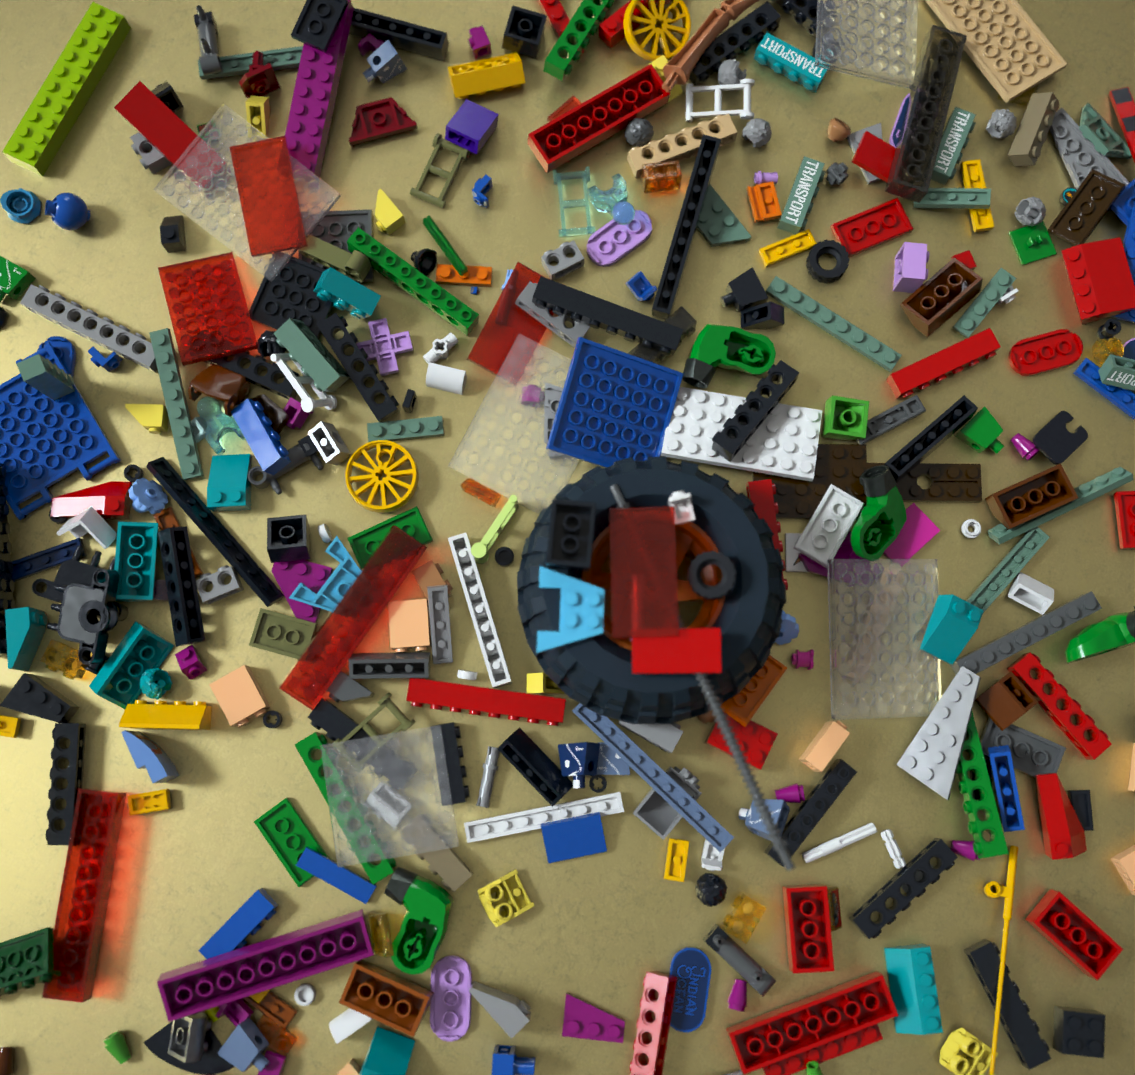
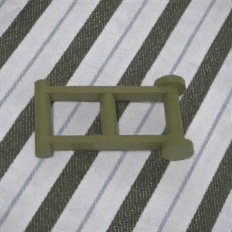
(438, 142)
(383, 702)

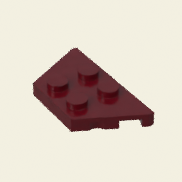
(379, 120)

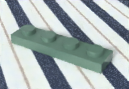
(956, 198)
(984, 303)
(406, 429)

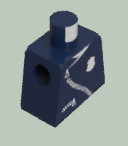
(579, 761)

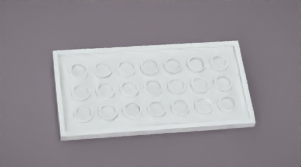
(779, 447)

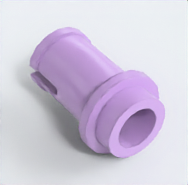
(765, 177)

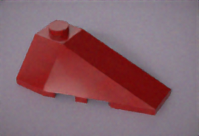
(108, 499)
(1060, 825)

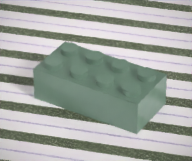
(311, 355)

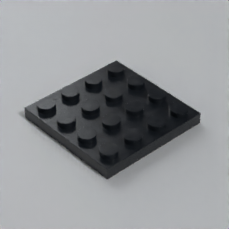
(291, 297)

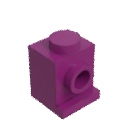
(479, 42)
(296, 414)

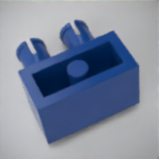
(507, 1063)

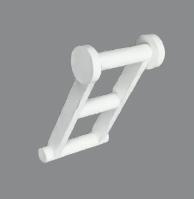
(745, 114)
(308, 403)

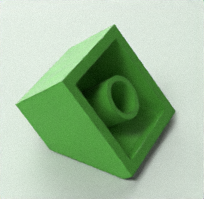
(845, 418)

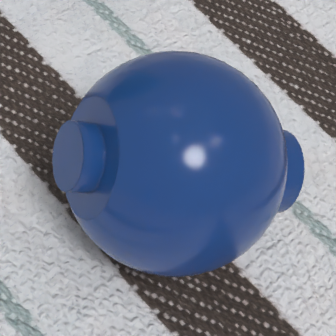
(68, 211)

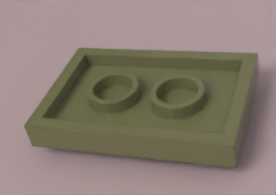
(282, 633)

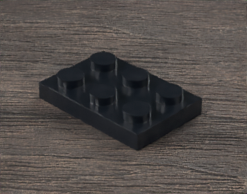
(319, 22)

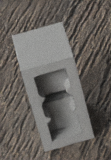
(565, 264)
(219, 589)

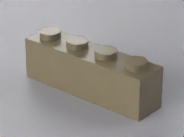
(1033, 129)
(448, 866)

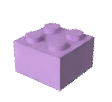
(910, 267)

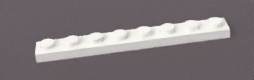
(533, 818)

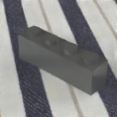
(389, 665)

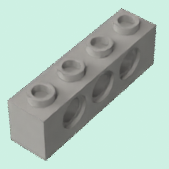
(555, 324)

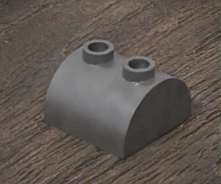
(188, 1037)

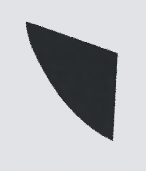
(209, 1064)

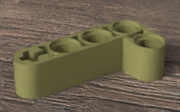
(352, 265)

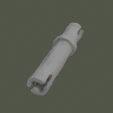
(488, 777)

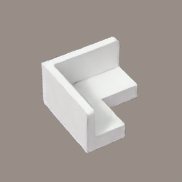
(92, 523)

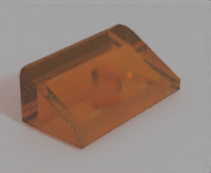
(480, 492)

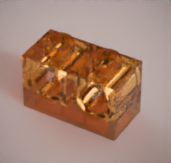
(661, 176)

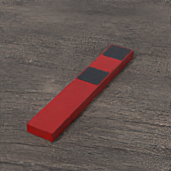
(1125, 112)

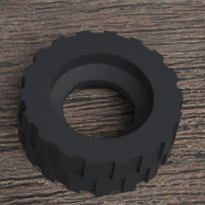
(837, 251)
(700, 563)

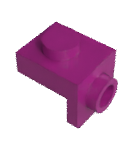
(369, 43)
(190, 662)
(235, 1011)

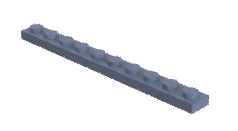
(655, 777)

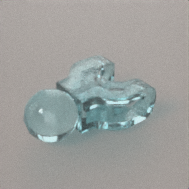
(613, 201)
(217, 423)

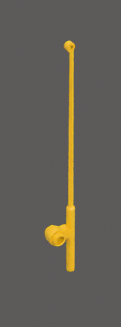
(1007, 893)

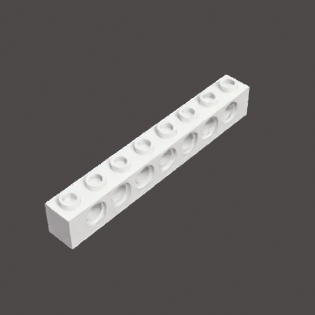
(480, 611)

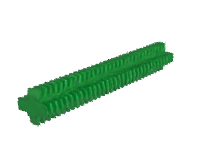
(445, 245)

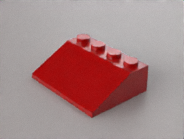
(1100, 279)

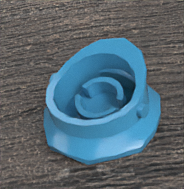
(21, 205)

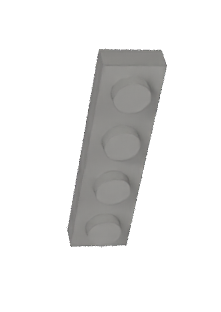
(440, 624)

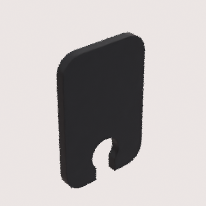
(1057, 441)

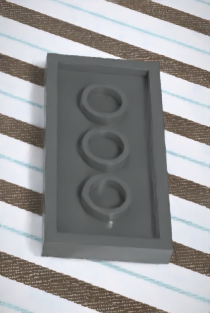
(1028, 751)

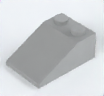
(661, 735)
(504, 1008)

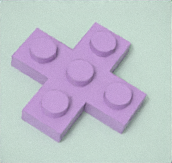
(385, 346)

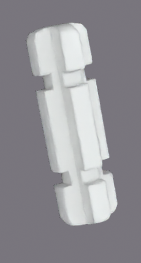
(893, 849)

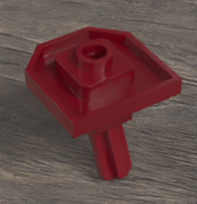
(260, 78)

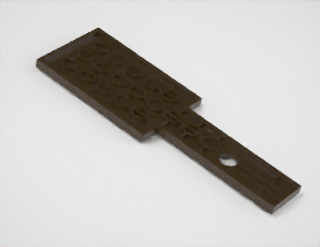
(844, 465)

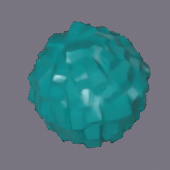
(155, 683)

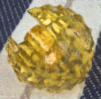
(1103, 348)

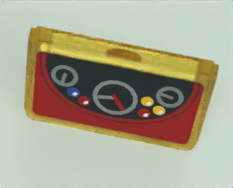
(834, 908)

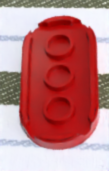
(1045, 352)

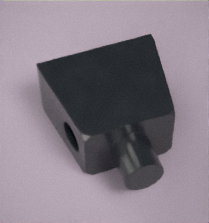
(744, 292)

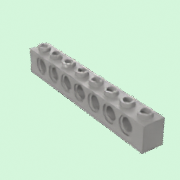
(37, 296)

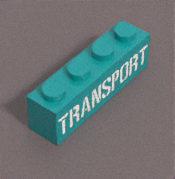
(789, 62)

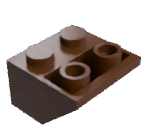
(1006, 701)

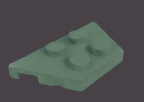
(1102, 134)
(719, 223)

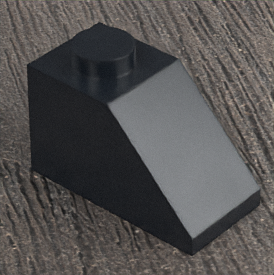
(173, 234)
(762, 316)

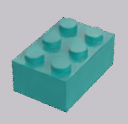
(346, 294)

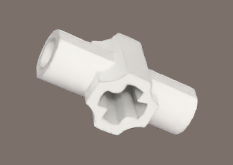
(446, 343)

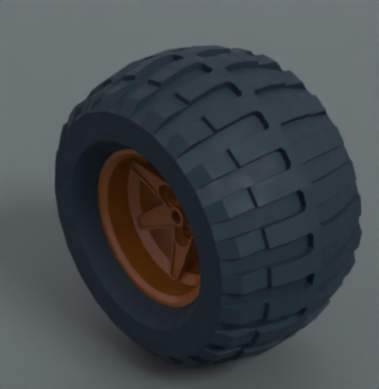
(750, 620)

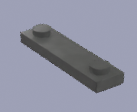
(892, 418)

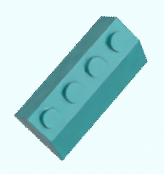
(136, 560)
(121, 674)
(913, 989)

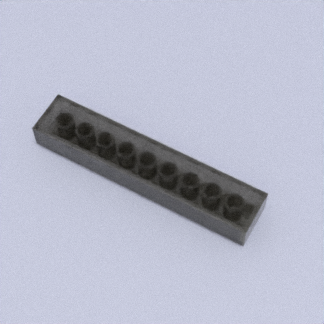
(926, 114)

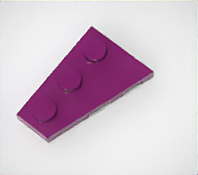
(590, 1022)

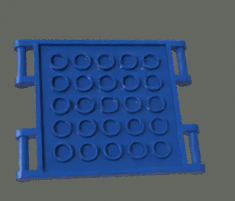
(46, 439)

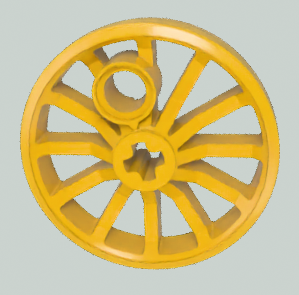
(661, 32)
(387, 468)

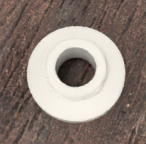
(976, 528)

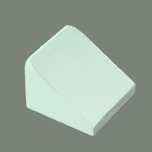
(199, 428)

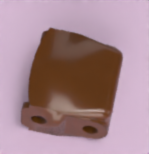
(221, 385)

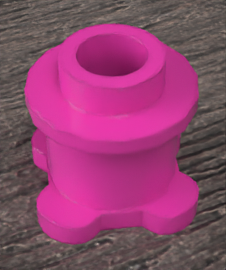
(803, 659)

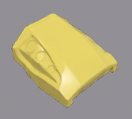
(504, 898)
(965, 1054)

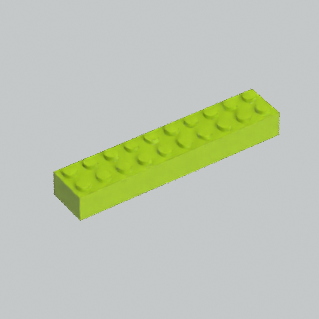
(67, 89)

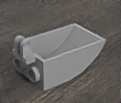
(657, 812)

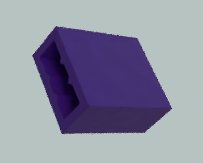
(471, 126)

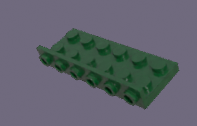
(27, 961)

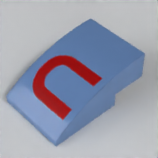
(150, 757)

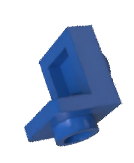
(480, 189)
(641, 287)
(109, 363)

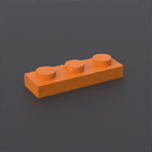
(475, 276)

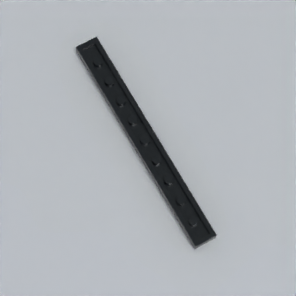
(215, 531)

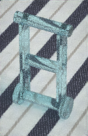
(585, 176)

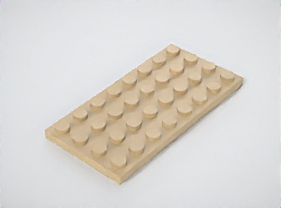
(1001, 43)

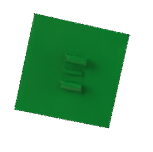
(1032, 243)

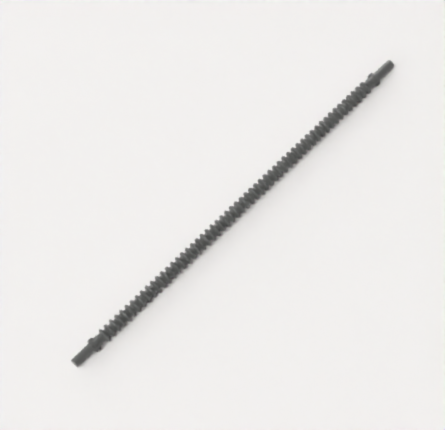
(778, 843)

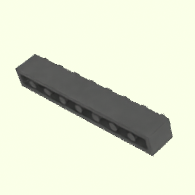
(1028, 634)

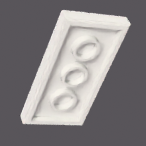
(829, 525)

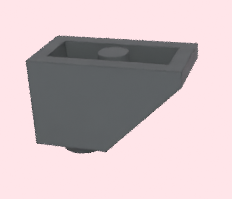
(347, 689)

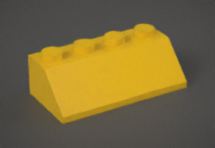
(486, 75)
(167, 716)

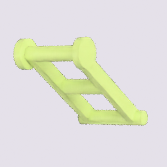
(481, 549)

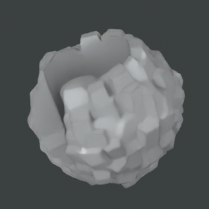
(730, 73)
(1001, 124)
(757, 131)
(1030, 211)

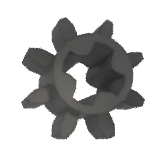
(837, 173)

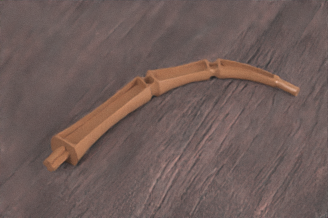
(681, 65)

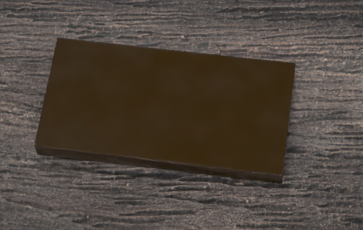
(1086, 208)

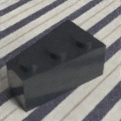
(39, 699)

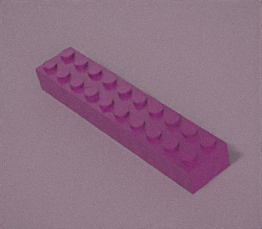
(315, 97)
(265, 965)

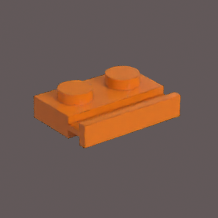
(764, 202)

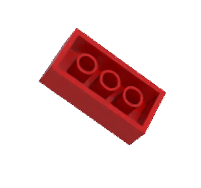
(808, 928)
(1074, 934)

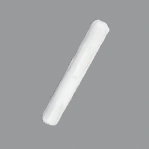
(838, 843)

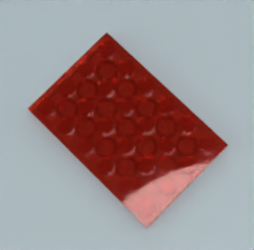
(207, 308)

